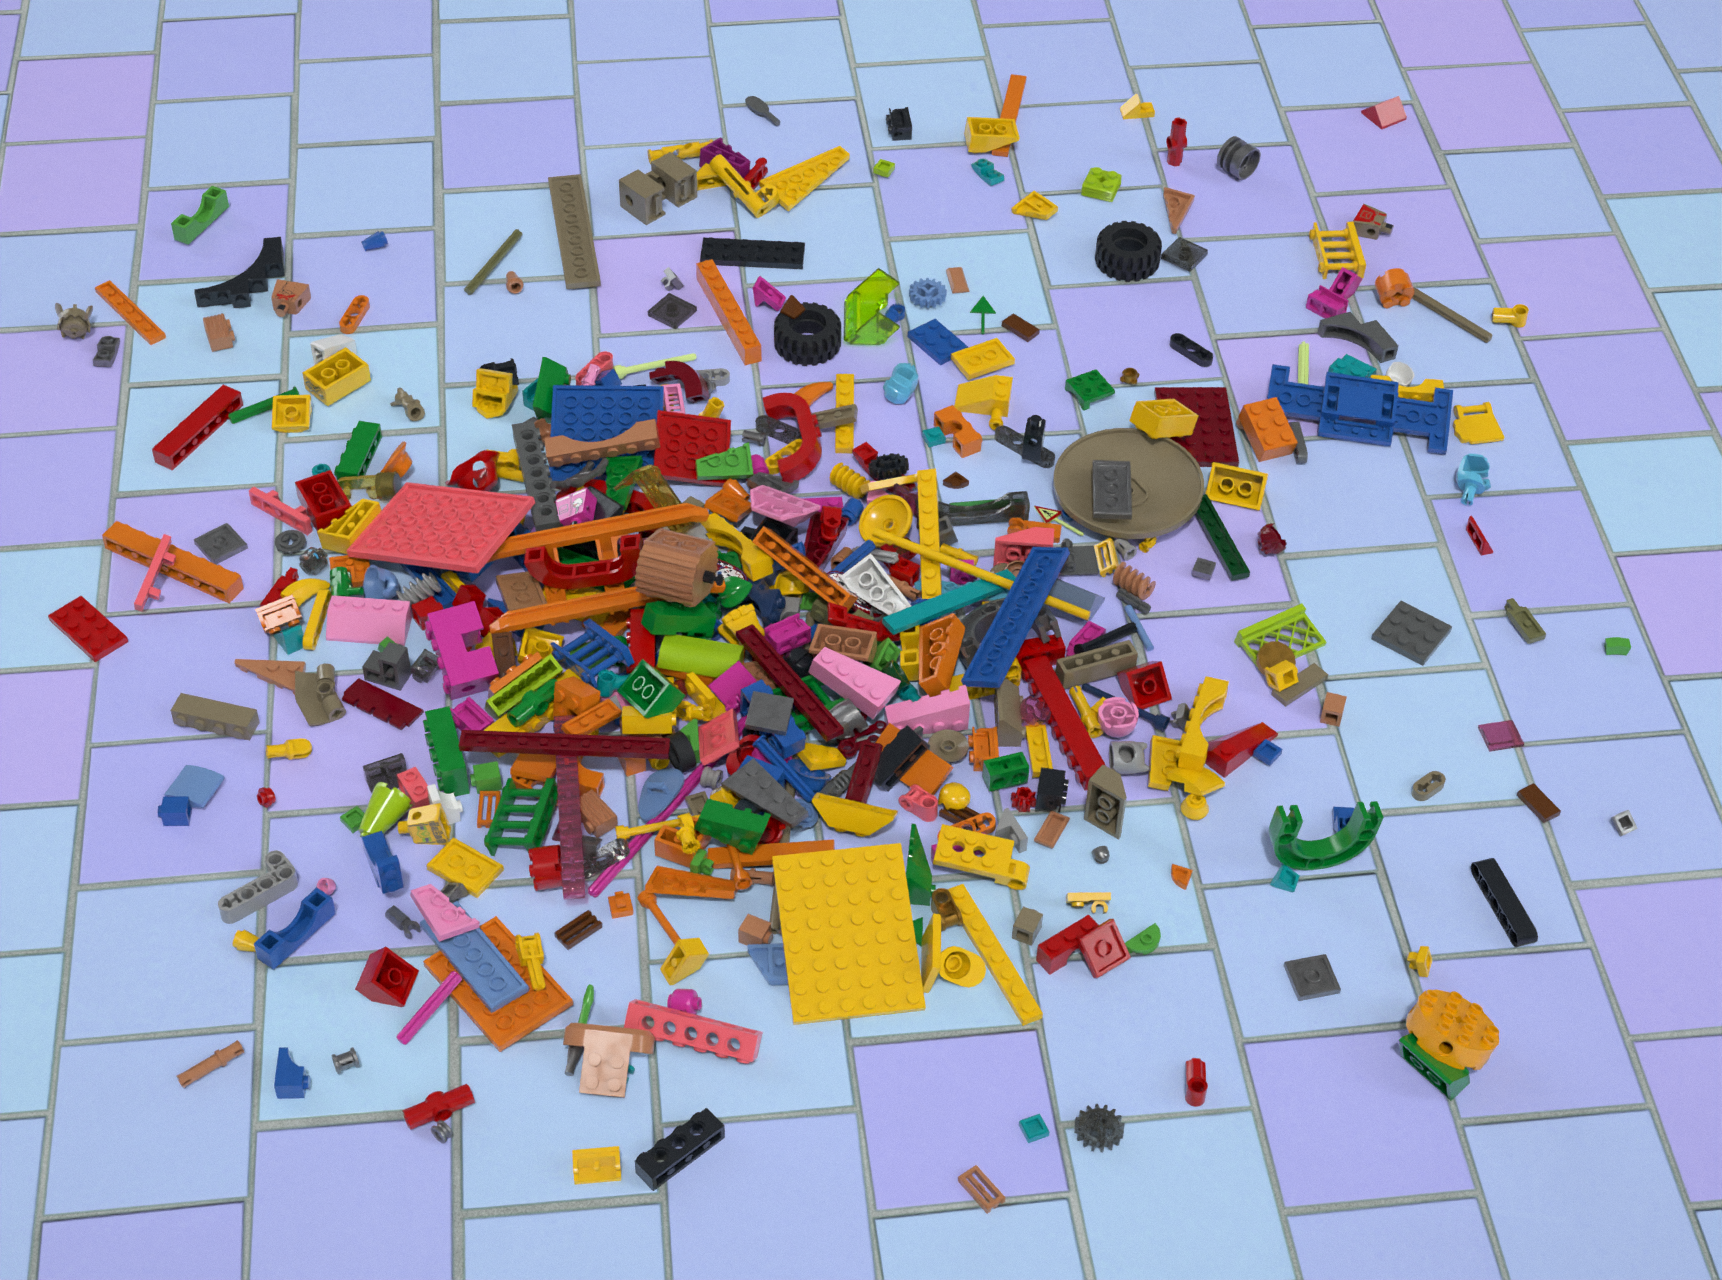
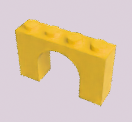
(635, 723)

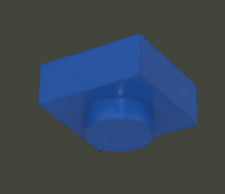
(1267, 752)

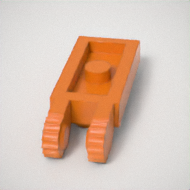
(1018, 524)

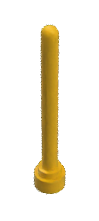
(626, 832)

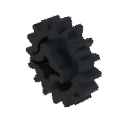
(888, 466)

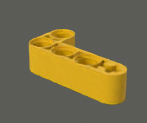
(1013, 675)

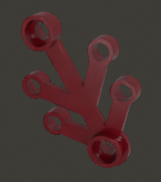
(849, 746)

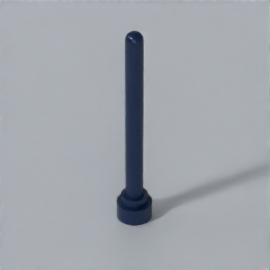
(1159, 721)

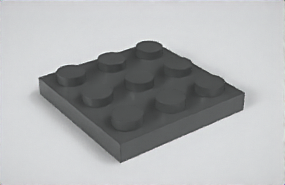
(1411, 633)

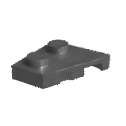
(773, 482)

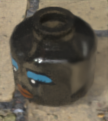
(313, 561)

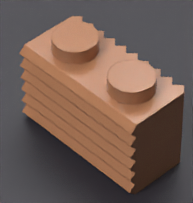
(218, 332)
(596, 814)

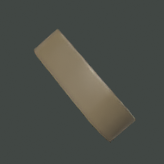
(1431, 788)

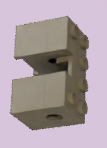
(668, 179)

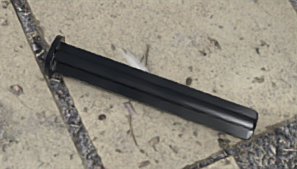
(1106, 639)

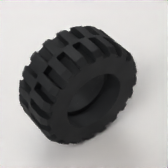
(1128, 251)
(813, 348)

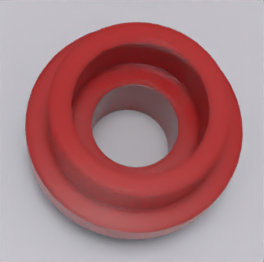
(266, 797)

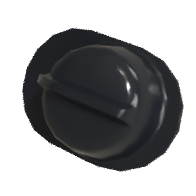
(799, 660)

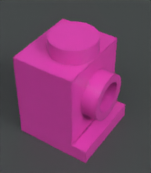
(961, 577)

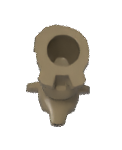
(412, 407)

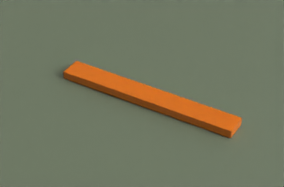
(1011, 106)

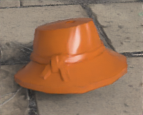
(398, 461)

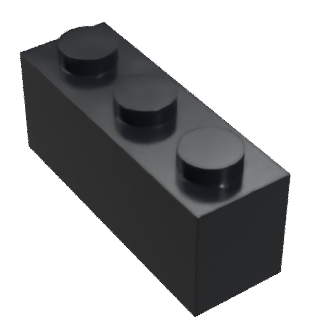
(899, 757)

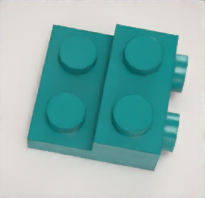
(1351, 366)

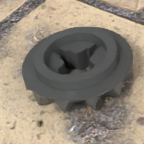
(283, 540)

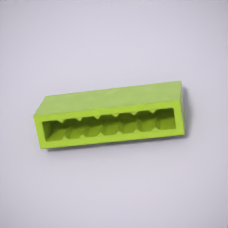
(698, 655)
(512, 694)

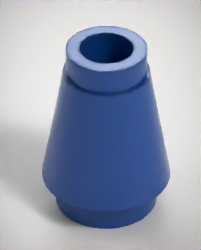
(375, 241)

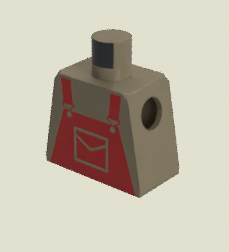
(1371, 222)

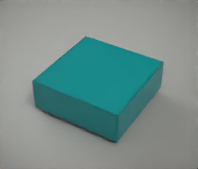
(1034, 1128)

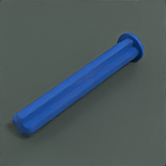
(855, 557)
(790, 775)

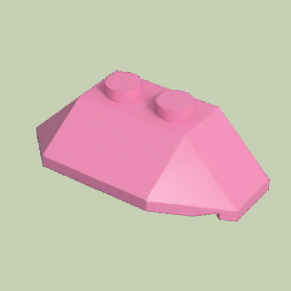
(781, 505)

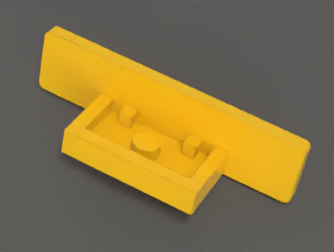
(702, 694)

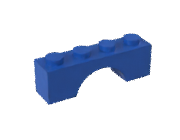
(312, 914)

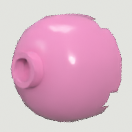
(1117, 717)

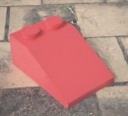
(1019, 544)

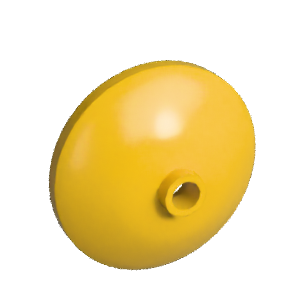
(883, 513)

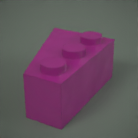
(736, 159)

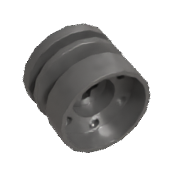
(1238, 157)

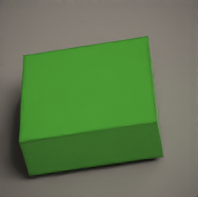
(352, 819)

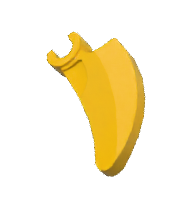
(304, 589)

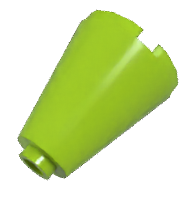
(384, 809)

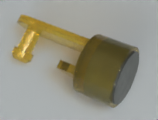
(379, 486)

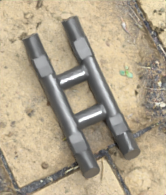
(583, 476)

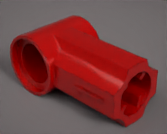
(1195, 1082)

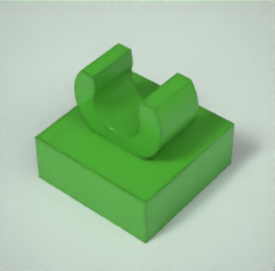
(701, 864)

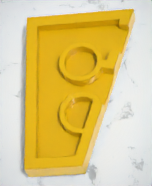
(1161, 761)

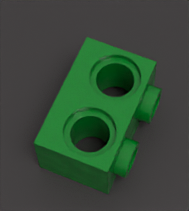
(1005, 771)

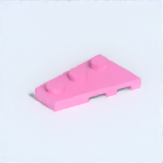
(440, 914)

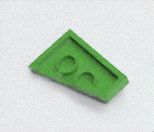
(732, 464)

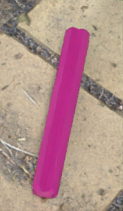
(429, 1007)

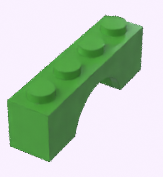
(212, 205)

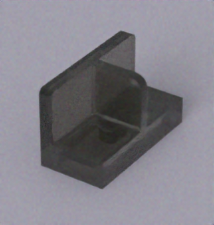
(384, 771)

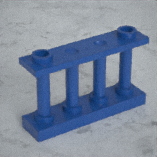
(601, 639)

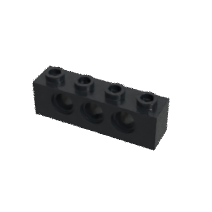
(675, 1160)

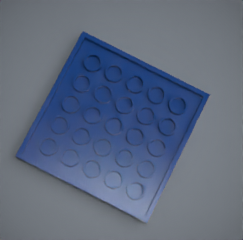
(601, 414)

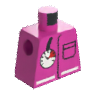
(576, 507)

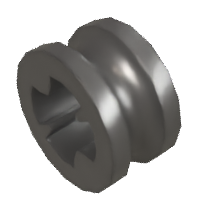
(441, 1131)

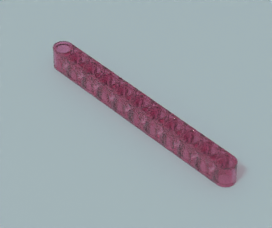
(569, 820)

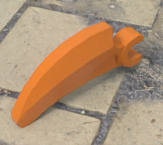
(814, 391)

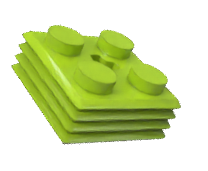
(1101, 184)

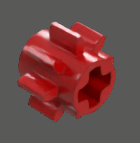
(1023, 799)

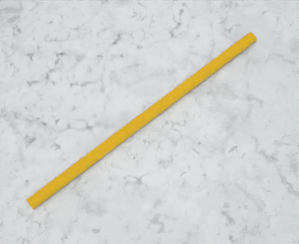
(972, 570)

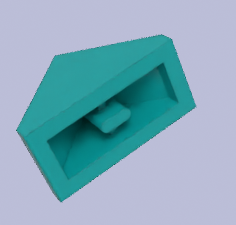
(290, 639)

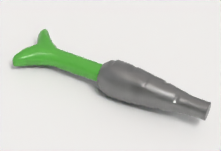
(575, 1052)

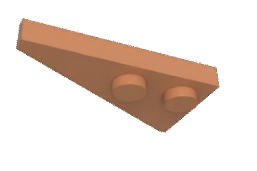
(1177, 206)
(273, 671)

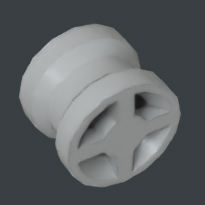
(711, 777)

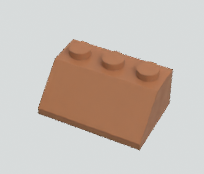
(850, 642)

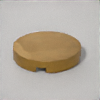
(1272, 654)

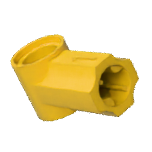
(1516, 316)
(508, 459)

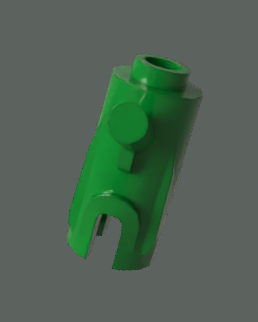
(340, 583)

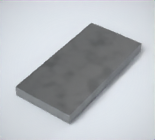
(1112, 489)

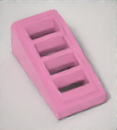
(672, 389)

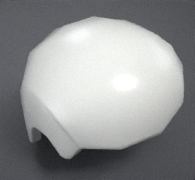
(1400, 373)

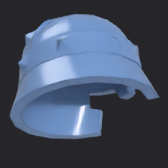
(379, 583)

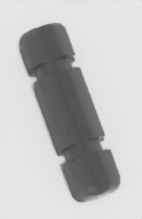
(1132, 600)

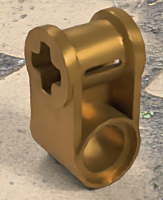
(947, 909)

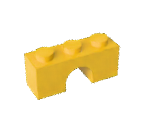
(910, 652)

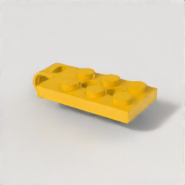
(995, 862)

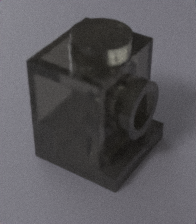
(427, 661)

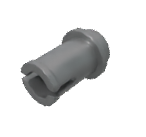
(754, 437)

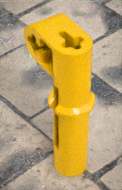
(753, 199)

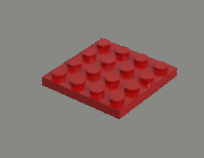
(685, 440)

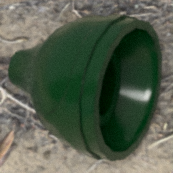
(894, 670)

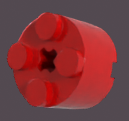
(546, 867)

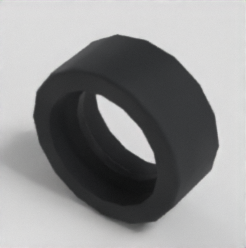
(681, 752)

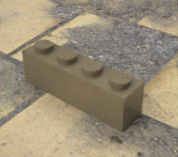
(1096, 664)
(215, 716)

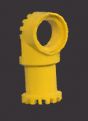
(694, 712)
(686, 834)

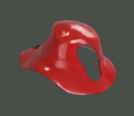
(485, 478)

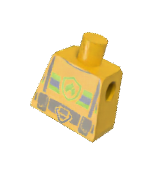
(427, 825)

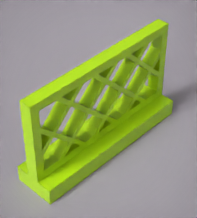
(1274, 624)

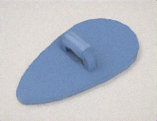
(659, 792)

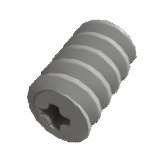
(420, 590)

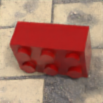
(322, 499)

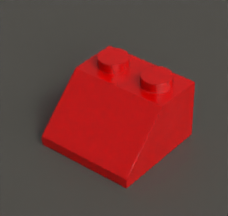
(1145, 684)
(387, 978)

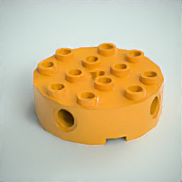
(1453, 1029)

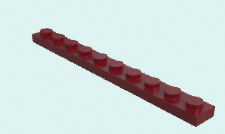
(564, 744)

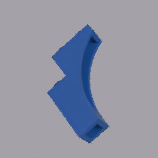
(382, 863)

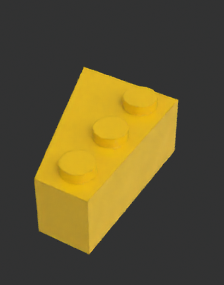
(347, 529)

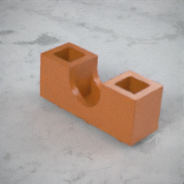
(965, 438)

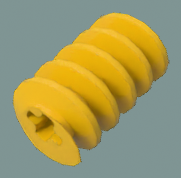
(848, 480)

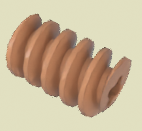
(1132, 582)

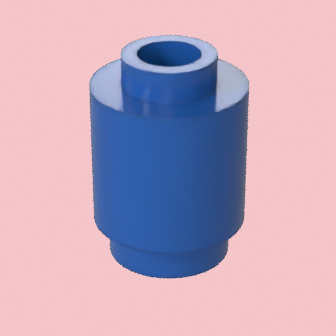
(852, 510)

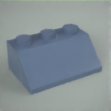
(1076, 596)

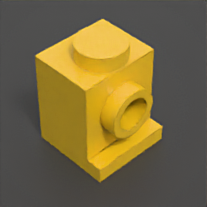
(1281, 675)

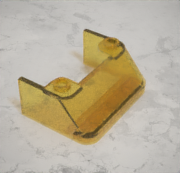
(656, 490)

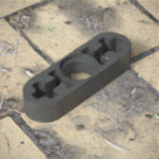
(1300, 451)

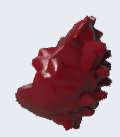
(1270, 540)

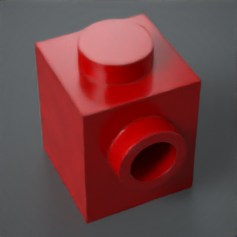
(905, 571)

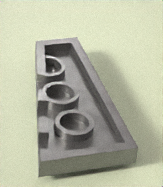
(762, 790)

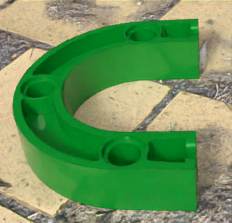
(1324, 852)

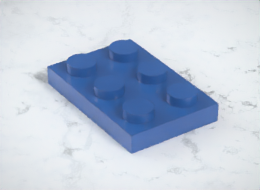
(936, 341)

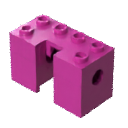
(450, 634)

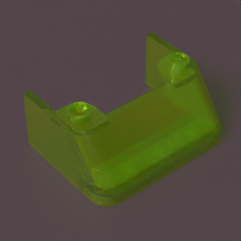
(861, 311)

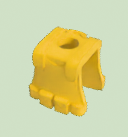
(736, 620)

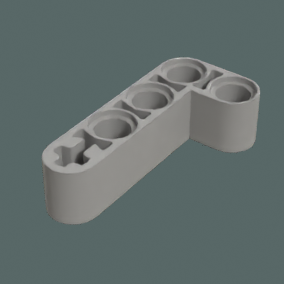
(260, 892)

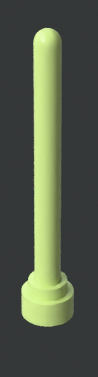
(622, 371)

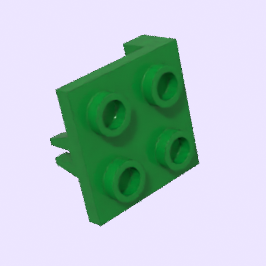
(1089, 388)

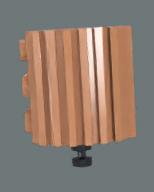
(677, 567)

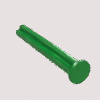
(257, 408)

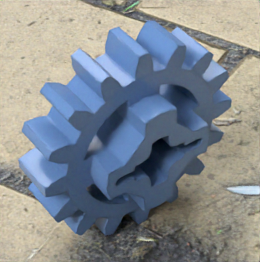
(927, 292)

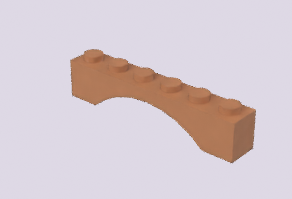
(639, 437)

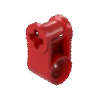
(830, 521)

